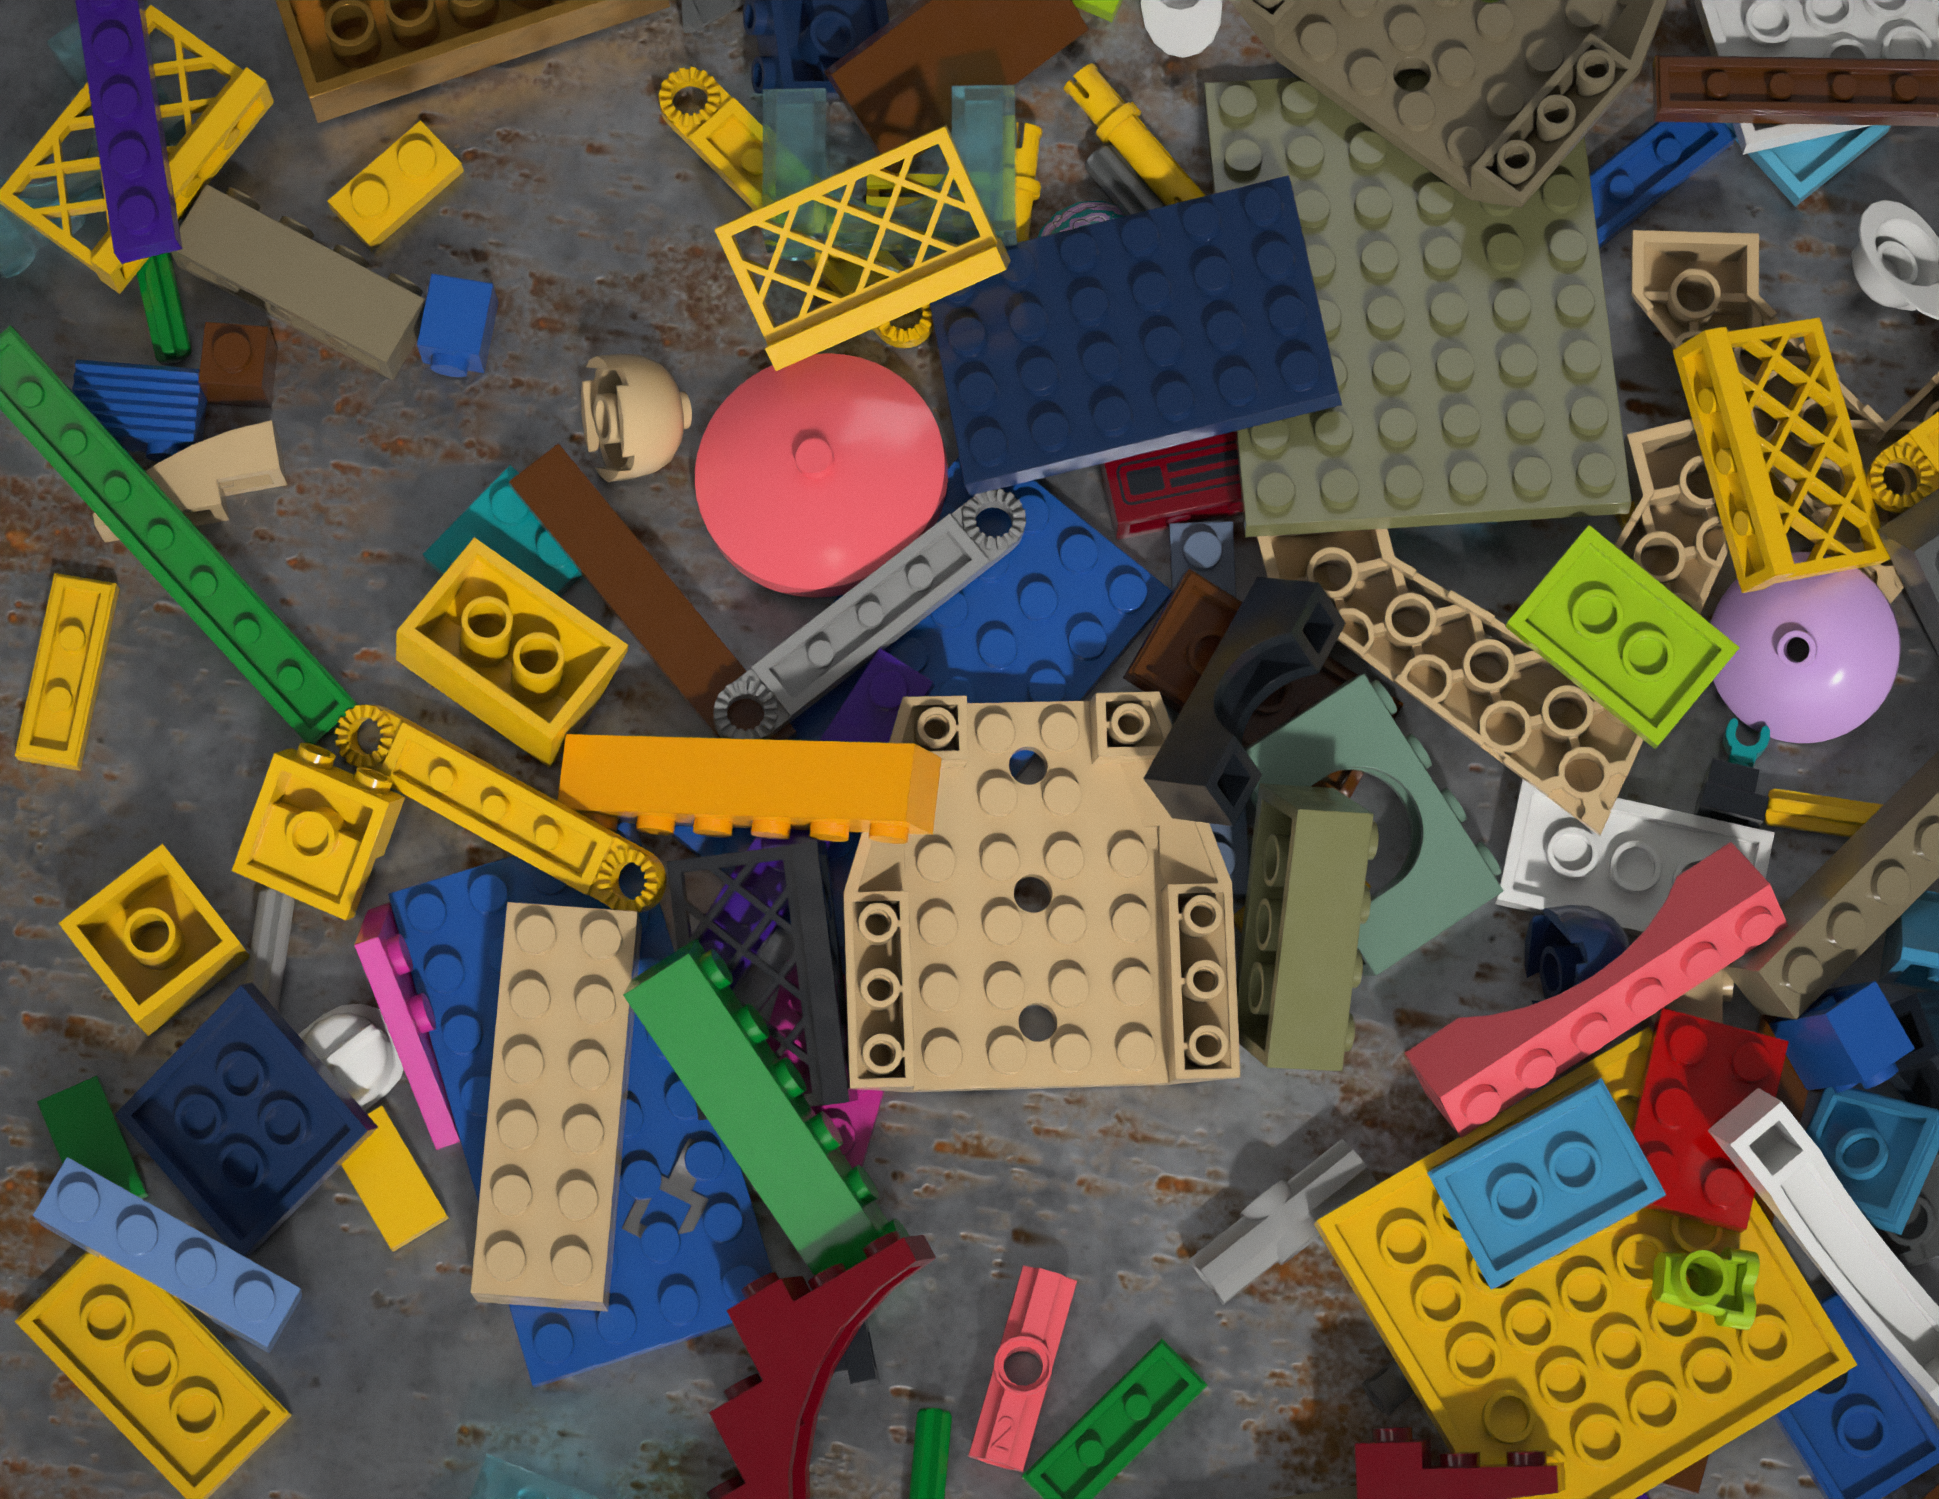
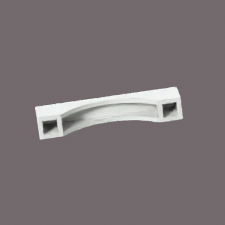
(1835, 1235)

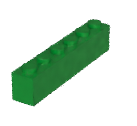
(759, 1108)

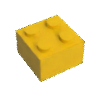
(154, 940)

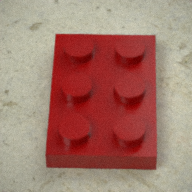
(1688, 1084)

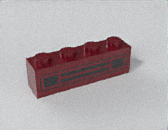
(1173, 486)

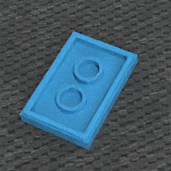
(1546, 1184)

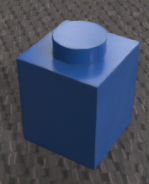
(457, 325)

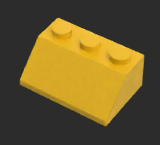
(509, 651)

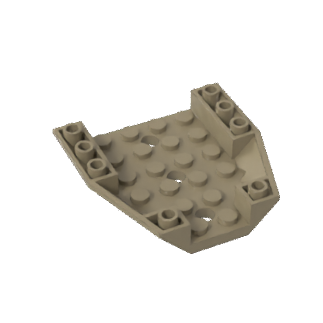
(1505, 84)

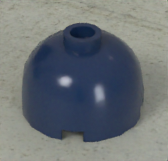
(1571, 946)

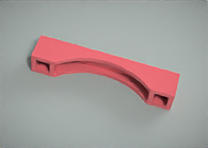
(1497, 1059)

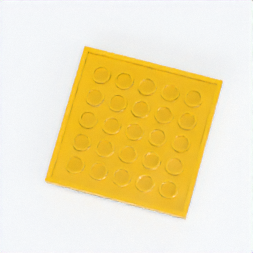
(1577, 1345)

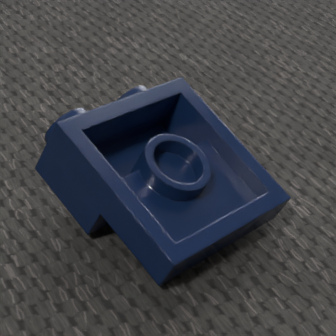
(806, 38)

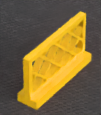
(192, 161)
(887, 297)
(1741, 459)

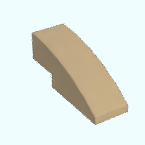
(216, 468)

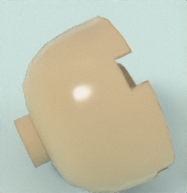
(632, 415)

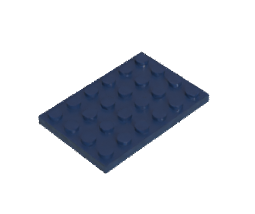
(1135, 337)

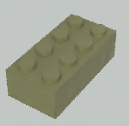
(1303, 926)

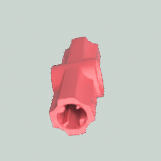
(1010, 1409)

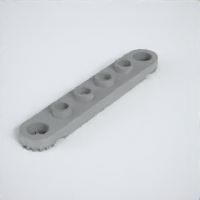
(870, 616)

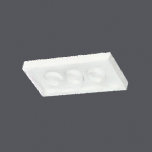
(1622, 871)

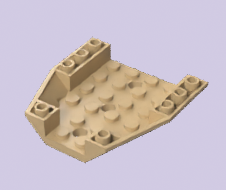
(1122, 956)

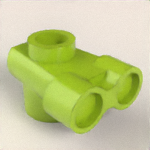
(1718, 1284)

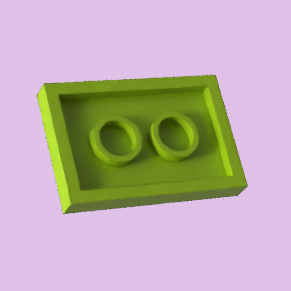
(1622, 636)

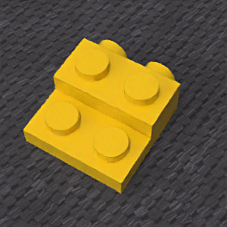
(318, 829)

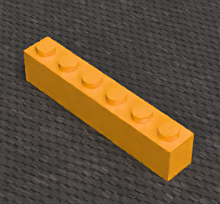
(752, 785)

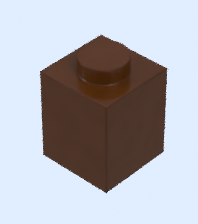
(238, 365)

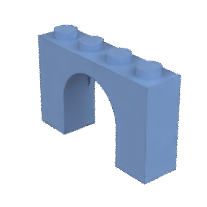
(168, 1254)

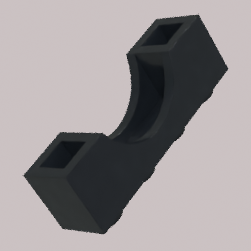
(1273, 639)

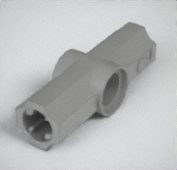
(1281, 1221)

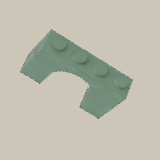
(1443, 869)

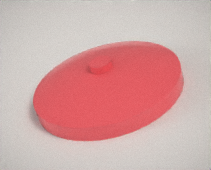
(820, 473)

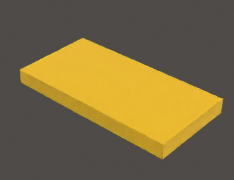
(154, 1373)

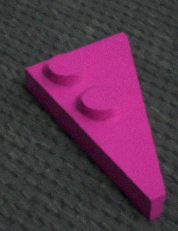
(406, 1017)

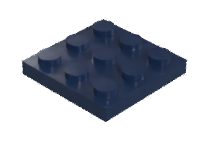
(246, 1120)

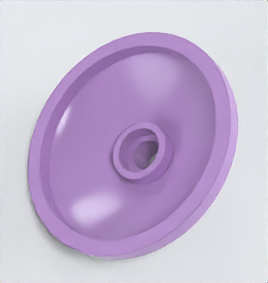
(1848, 664)

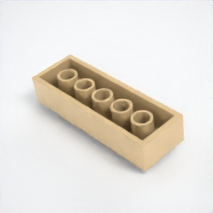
(556, 1107)

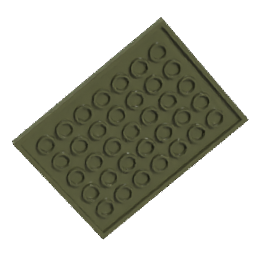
(1452, 325)

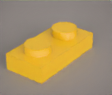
(395, 186)

